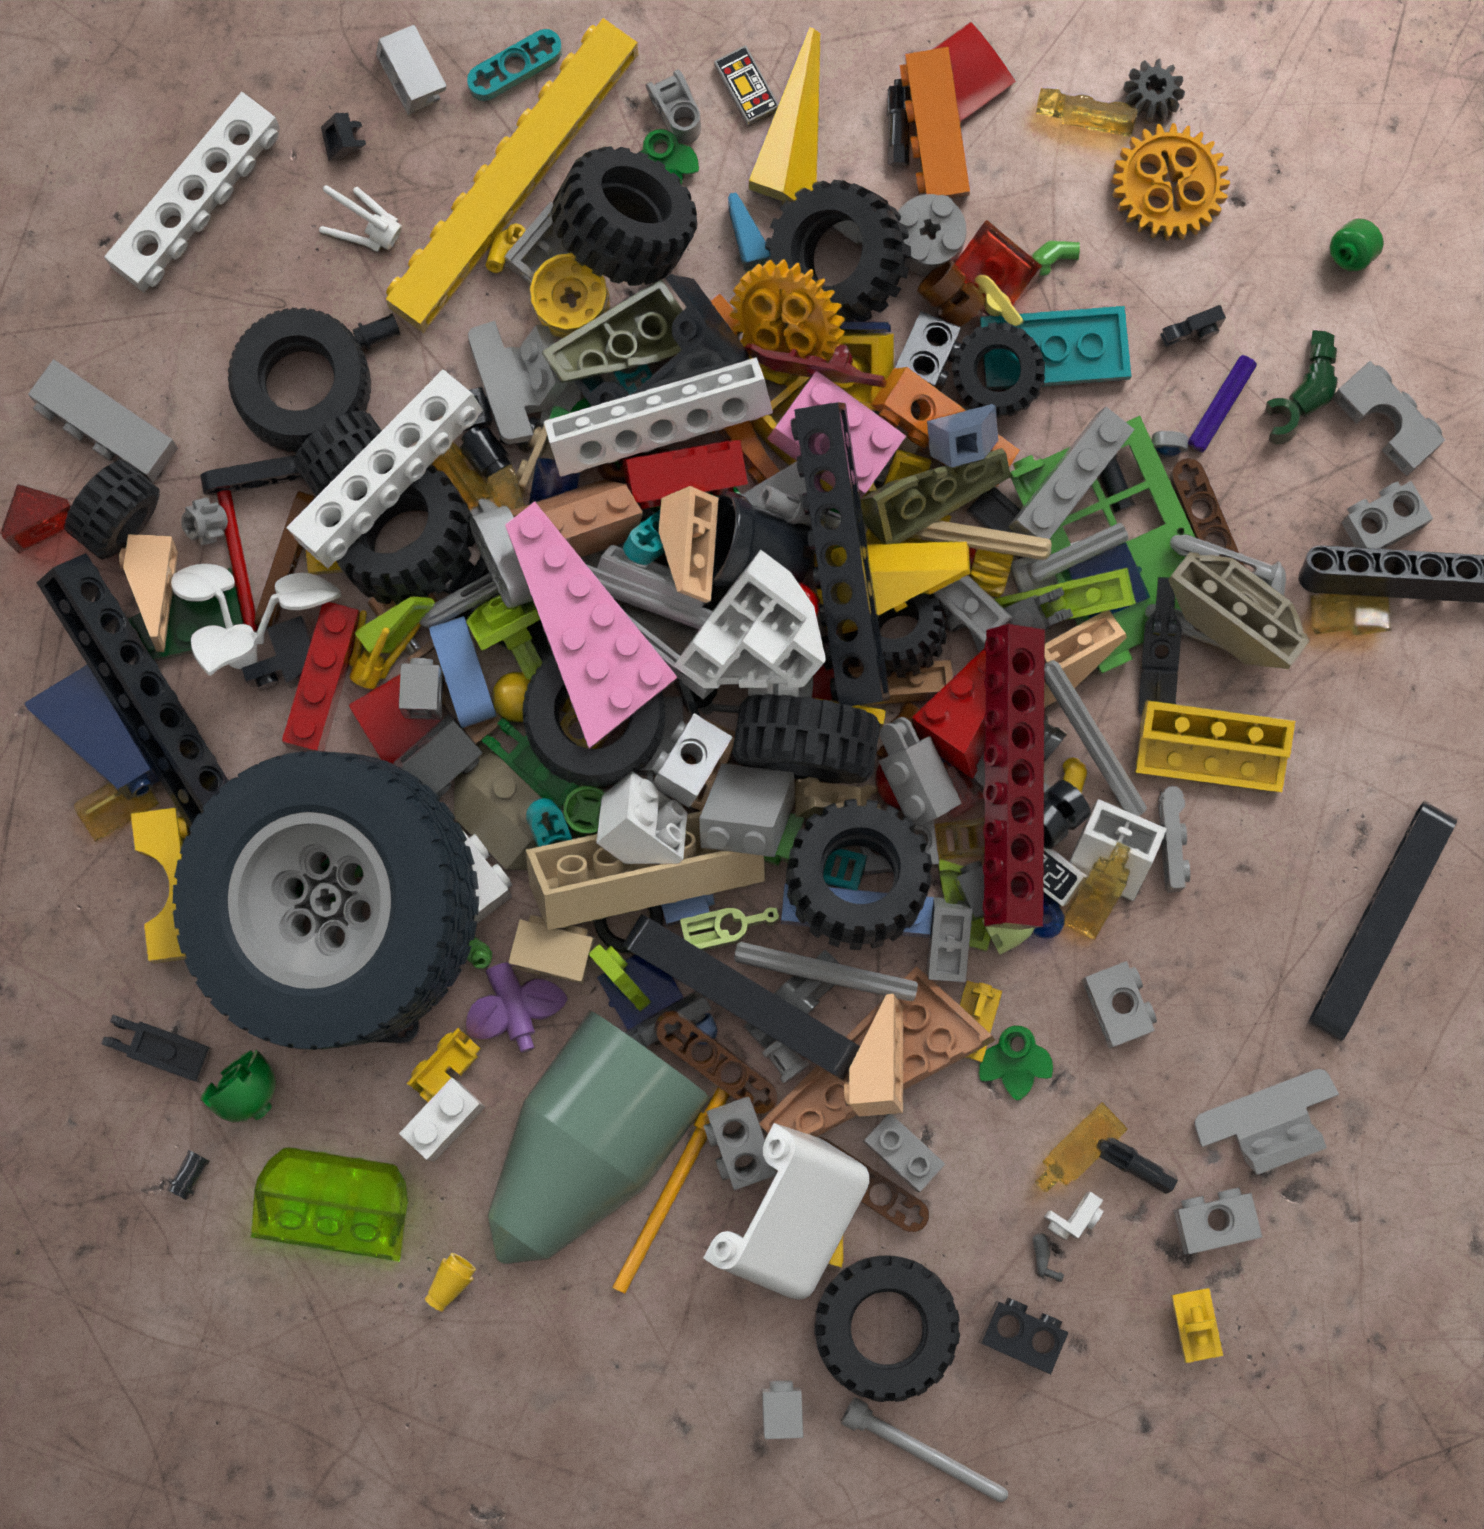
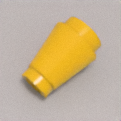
(450, 1280)

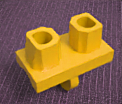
(1197, 1325)

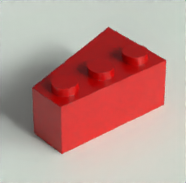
(705, 467)
(957, 717)

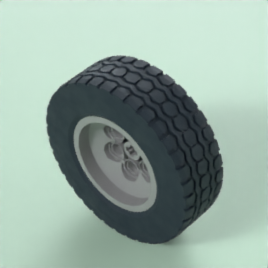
(246, 920)

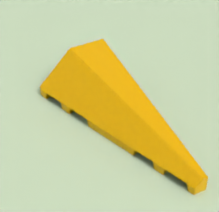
(791, 145)

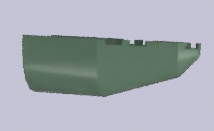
(587, 1140)

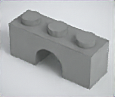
(1373, 392)

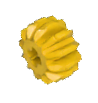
(991, 571)

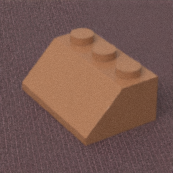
(592, 515)

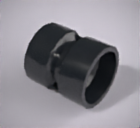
(1063, 811)

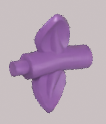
(513, 1007)

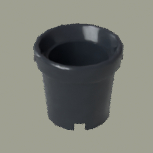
(746, 530)

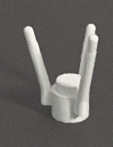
(381, 226)

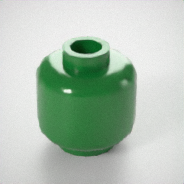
(1356, 244)

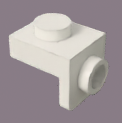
(1084, 1216)

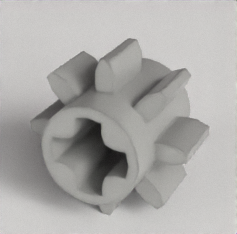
(204, 521)

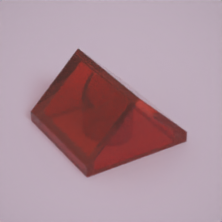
(1001, 260)
(33, 518)

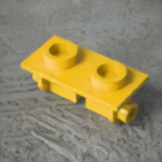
(981, 1003)
(452, 1053)

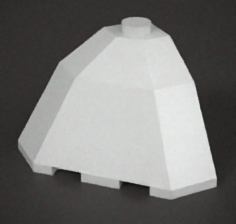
(757, 633)

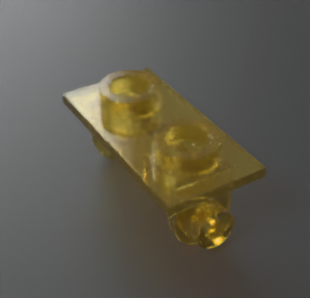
(467, 482)

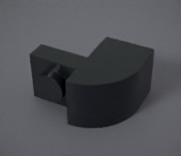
(291, 644)

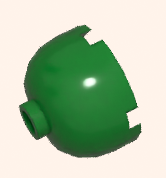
(243, 1089)

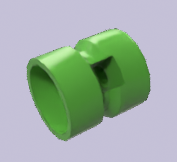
(583, 810)

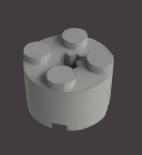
(939, 217)

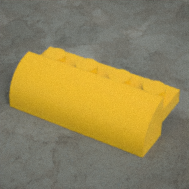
(1214, 746)

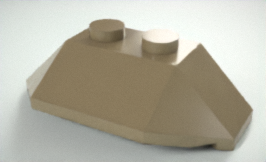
(1238, 610)
(494, 807)

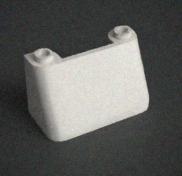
(798, 1217)

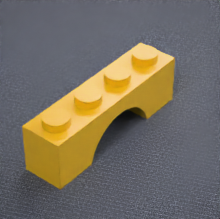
(161, 836)

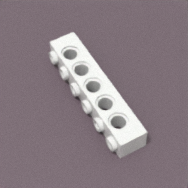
(241, 117)
(658, 417)
(386, 451)

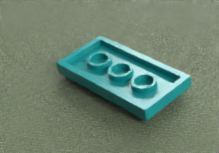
(1074, 344)

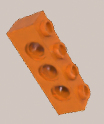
(902, 390)

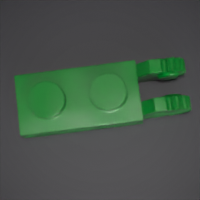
(528, 767)

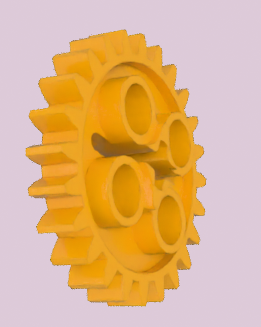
(1139, 186)
(775, 318)

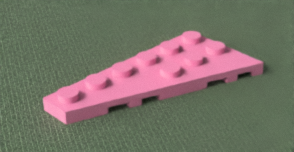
(596, 645)

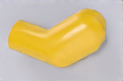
(501, 245)
(1075, 772)

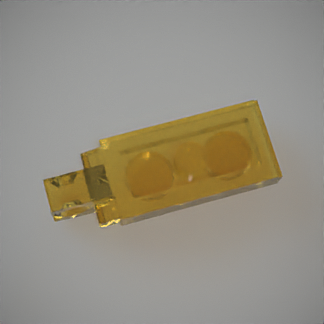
(1086, 112)
(1099, 893)
(1078, 1148)

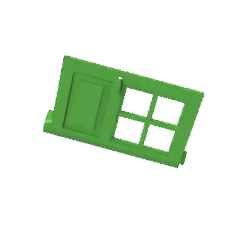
(1148, 550)

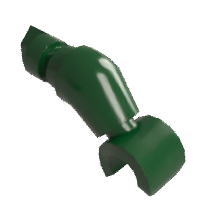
(1313, 393)

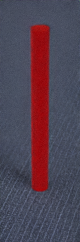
(238, 561)

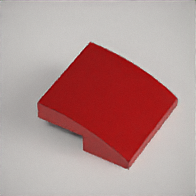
(975, 69)
(384, 723)

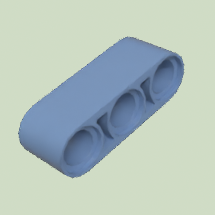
(462, 672)

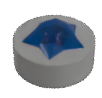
(1170, 442)

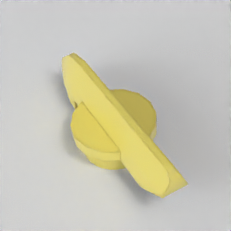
(997, 302)

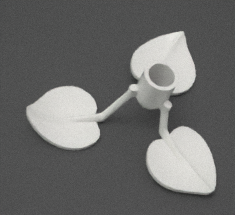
(237, 644)

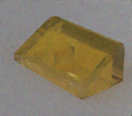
(108, 810)

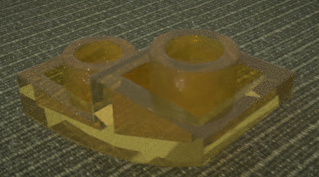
(1350, 612)

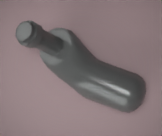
(1042, 1257)

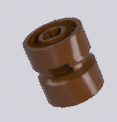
(955, 299)

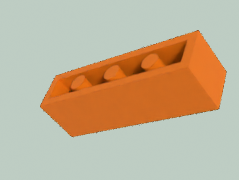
(936, 123)

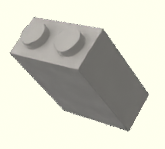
(747, 810)

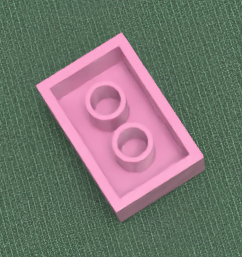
(871, 436)

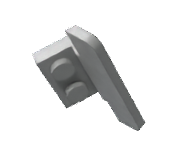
(515, 378)
(1271, 1123)

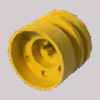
(555, 281)

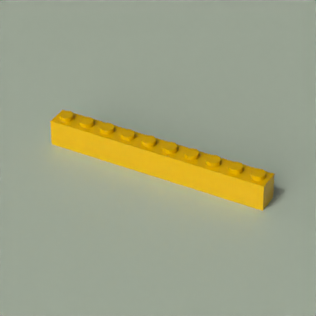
(512, 174)

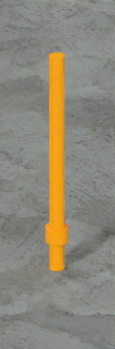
(668, 1195)

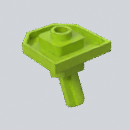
(496, 622)

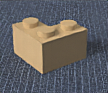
(552, 951)

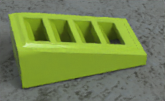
(398, 619)

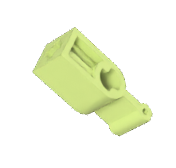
(719, 937)

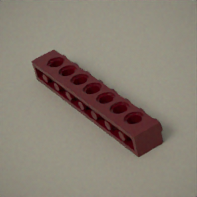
(1014, 777)

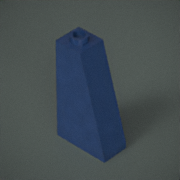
(90, 726)

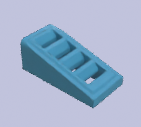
(748, 237)

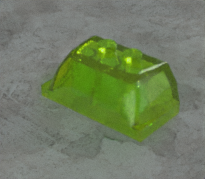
(331, 1203)

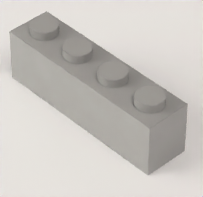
(101, 420)
(1072, 475)

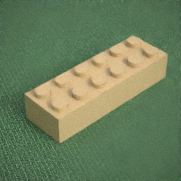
(586, 883)

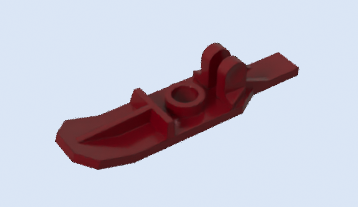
(837, 370)

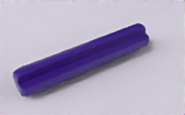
(1222, 403)

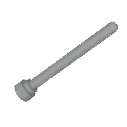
(861, 1417)

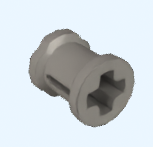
(785, 1060)

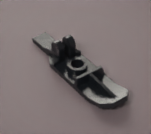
(1163, 627)

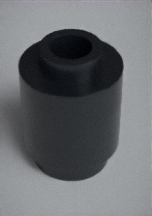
(484, 451)

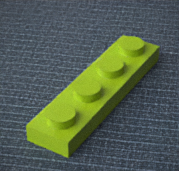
(1083, 595)

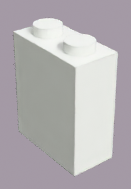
(442, 1120)

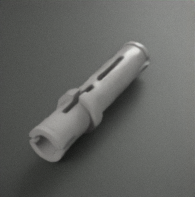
(791, 507)

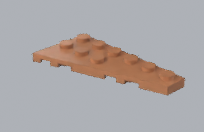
(933, 1038)

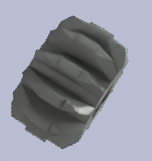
(1159, 80)

